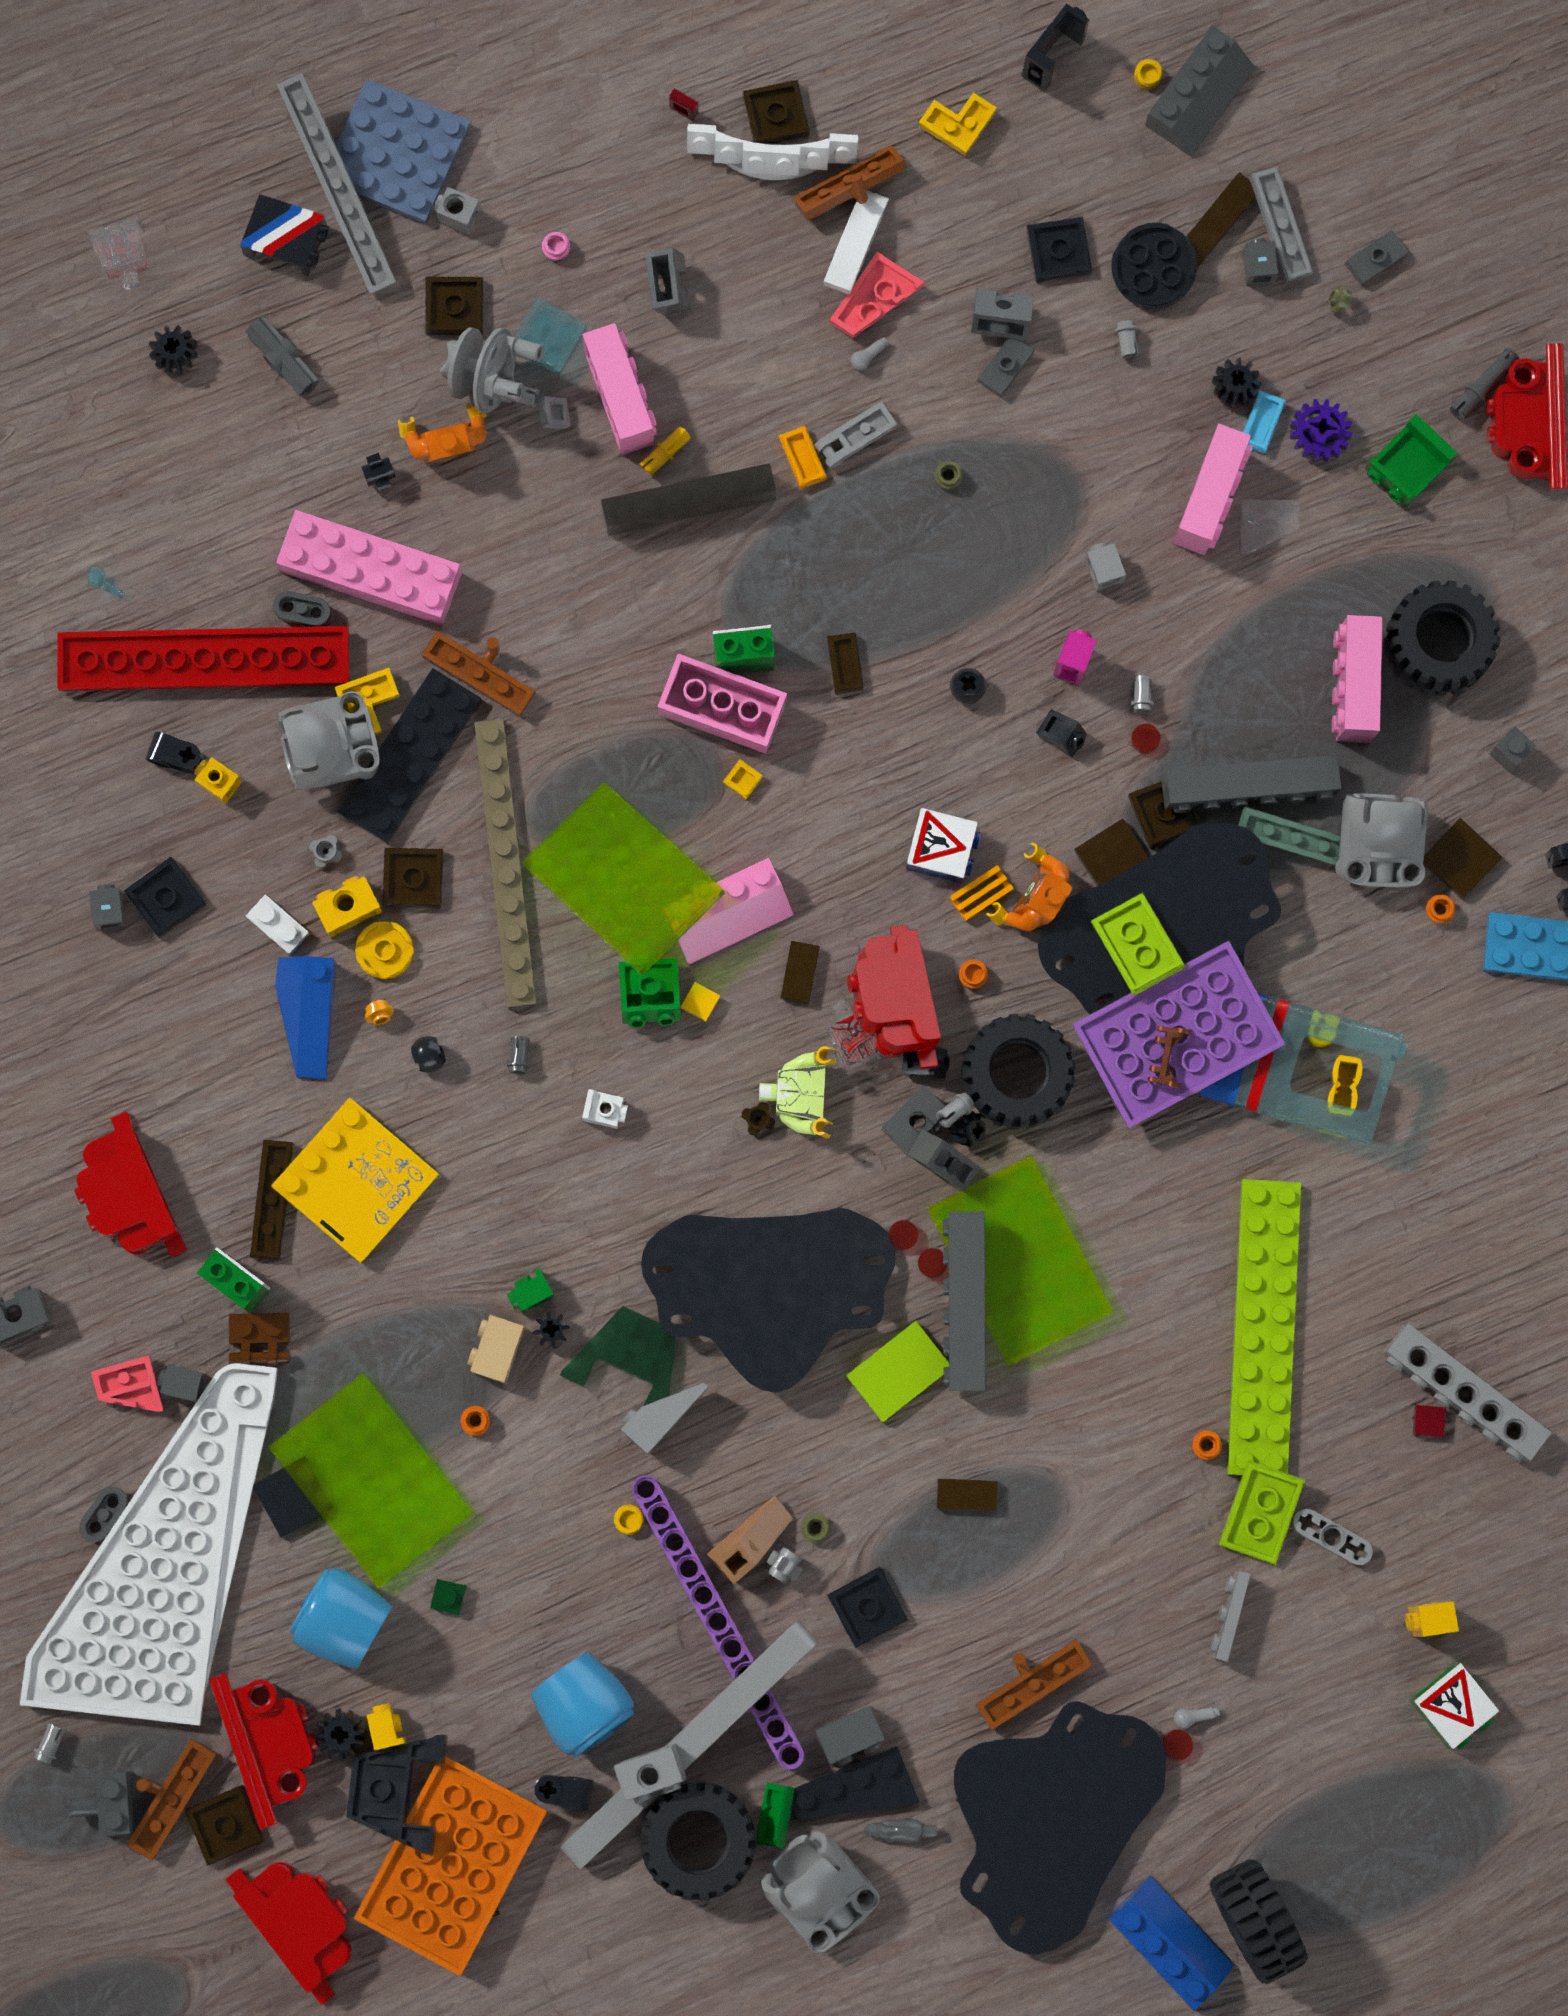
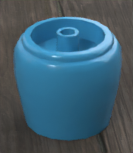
(339, 1618)
(582, 1705)

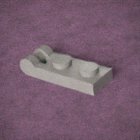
(856, 434)

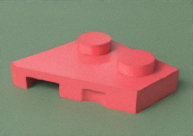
(129, 1385)

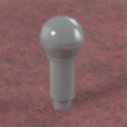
(861, 359)
(1186, 1718)

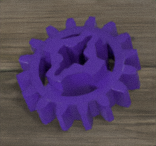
(1332, 431)

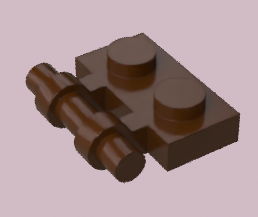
(259, 1329)

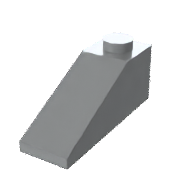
(656, 1419)

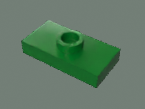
(775, 1815)

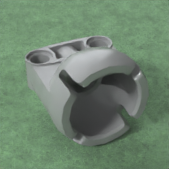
(327, 742)
(1382, 839)
(818, 1890)

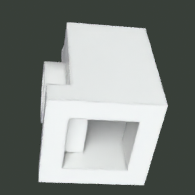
(592, 1109)

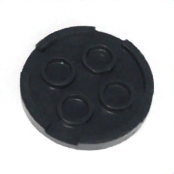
(1154, 265)

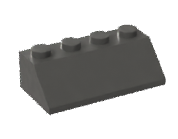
(1200, 91)

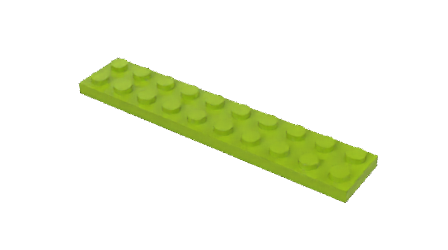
(1264, 1325)

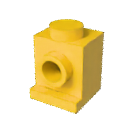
(224, 786)
(384, 1727)

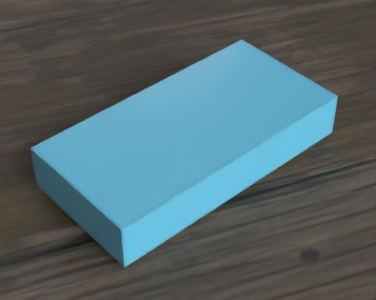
(1263, 420)

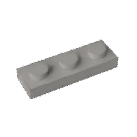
(1229, 1616)

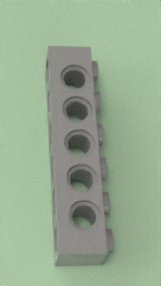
(1531, 1433)

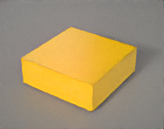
(742, 779)
(700, 1001)

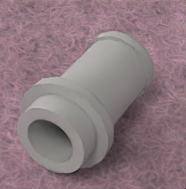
(1127, 338)
(1142, 694)
(960, 1106)
(49, 1744)

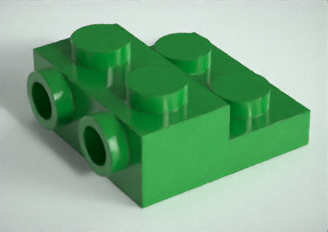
(650, 996)

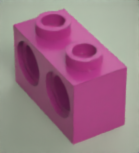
(1075, 656)

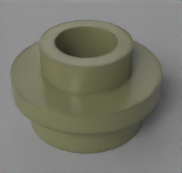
(1339, 299)
(952, 467)
(825, 1528)

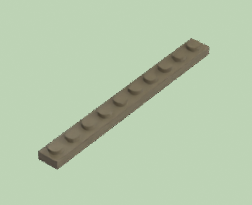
(505, 863)

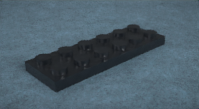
(410, 755)

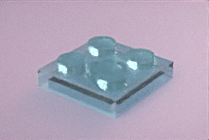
(555, 331)

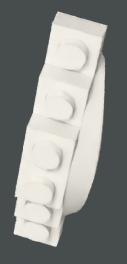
(771, 161)

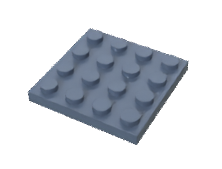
(400, 150)

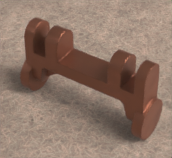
(1172, 1038)

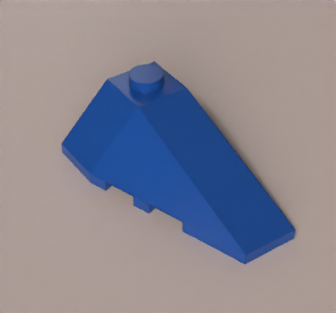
(306, 1003)

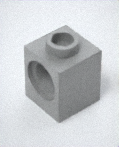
(466, 218)
(1105, 566)

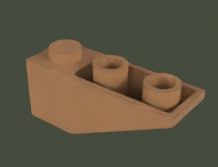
(750, 1540)

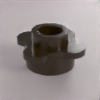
(762, 1111)

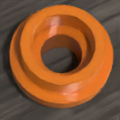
(1444, 901)
(470, 1412)
(1215, 1441)

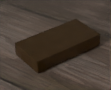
(845, 663)
(800, 972)
(967, 1494)

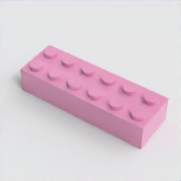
(369, 567)

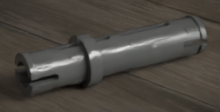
(1476, 392)

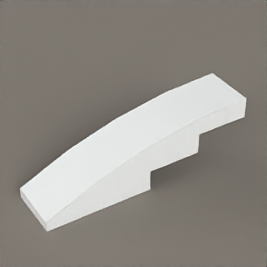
(855, 243)

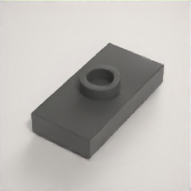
(1376, 258)
(1005, 366)

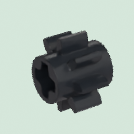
(378, 471)
(968, 1129)
(544, 1325)

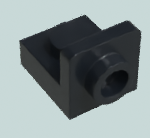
(1062, 732)
(912, 1067)

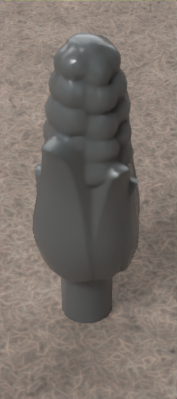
(900, 1830)

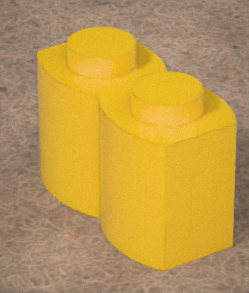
(1345, 1079)

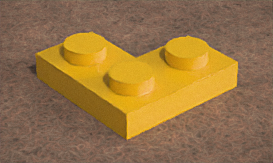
(958, 130)
(374, 689)

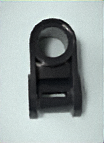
(170, 753)
(570, 1792)

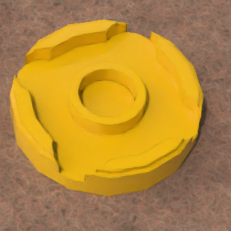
(384, 950)

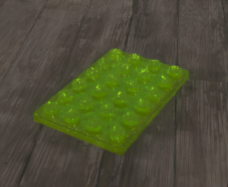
(623, 878)
(1034, 1266)
(370, 1480)

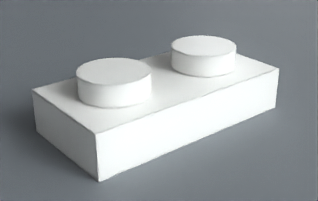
(277, 924)

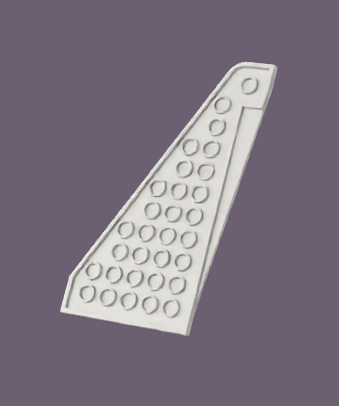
(154, 1596)

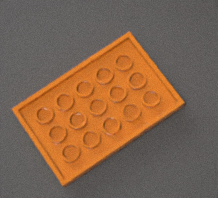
(448, 1899)

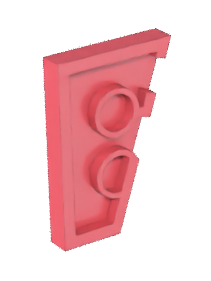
(874, 294)

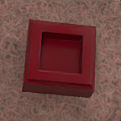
(683, 104)
(1429, 1421)

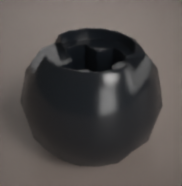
(966, 675)
(428, 1054)

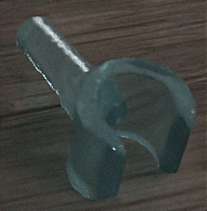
(96, 577)

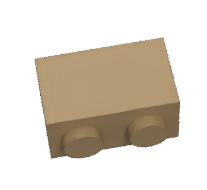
(496, 1349)

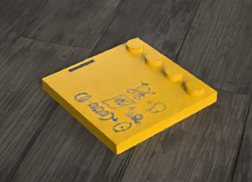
(355, 1180)

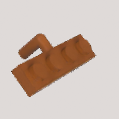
(850, 183)
(479, 671)
(1033, 1683)
(170, 1798)

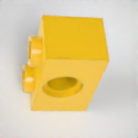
(336, 920)
(1432, 1619)

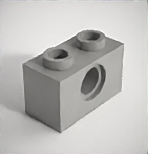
(632, 1779)

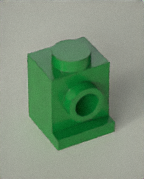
(530, 1292)

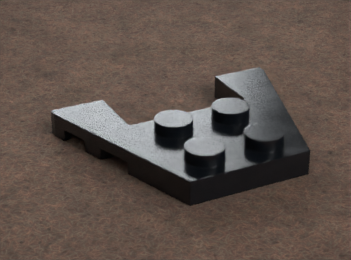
(382, 1790)

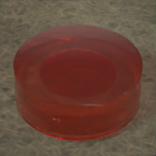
(1145, 738)
(903, 1235)
(931, 1263)
(1177, 1744)

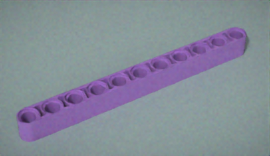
(705, 1611)

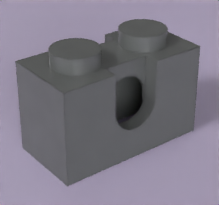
(669, 266)
(1011, 309)
(921, 1104)
(34, 1314)

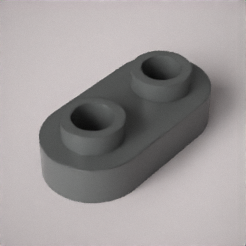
(302, 610)
(103, 1513)

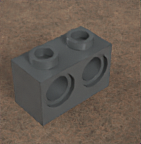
(943, 1160)

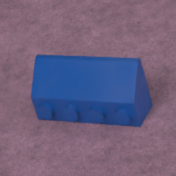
(1171, 1943)

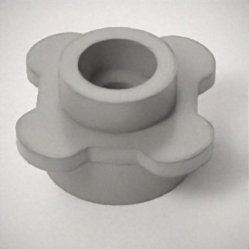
(325, 843)

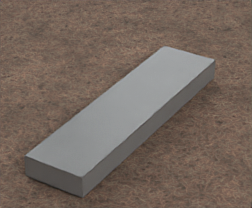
(1281, 224)

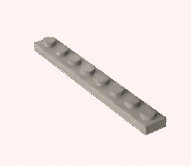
(337, 183)

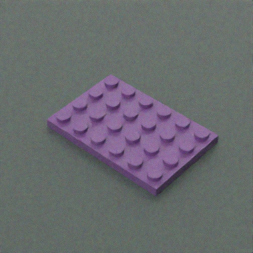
(1207, 997)

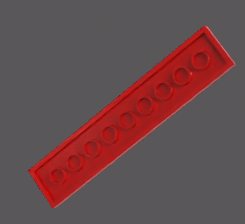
(203, 658)

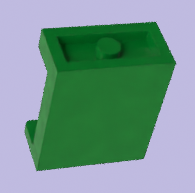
(1410, 461)

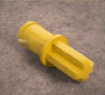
(665, 451)

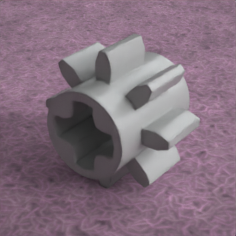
(784, 1565)

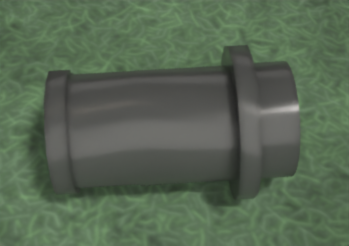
(519, 1055)

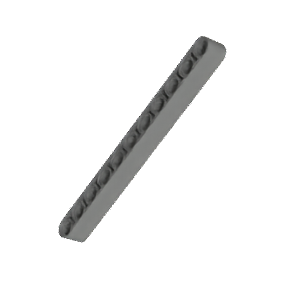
(695, 1738)

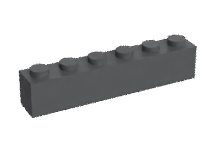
(1251, 783)
(966, 1301)

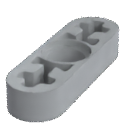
(1355, 1539)

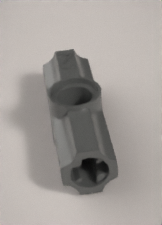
(282, 356)

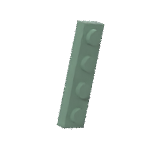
(1292, 835)

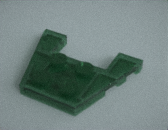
(632, 1345)

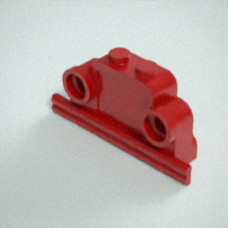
(1531, 419)
(895, 996)
(125, 1193)
(267, 1742)
(297, 1922)

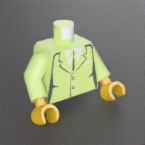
(801, 1092)

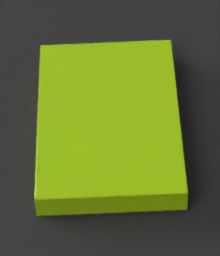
(1138, 944)
(898, 1371)
(1261, 1512)

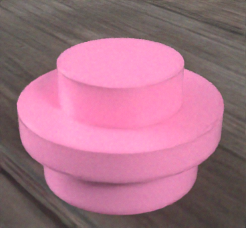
(556, 246)

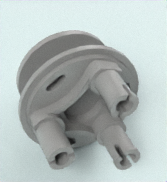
(489, 368)

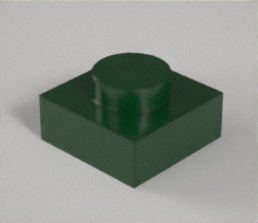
(448, 1596)

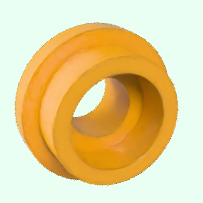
(378, 1012)

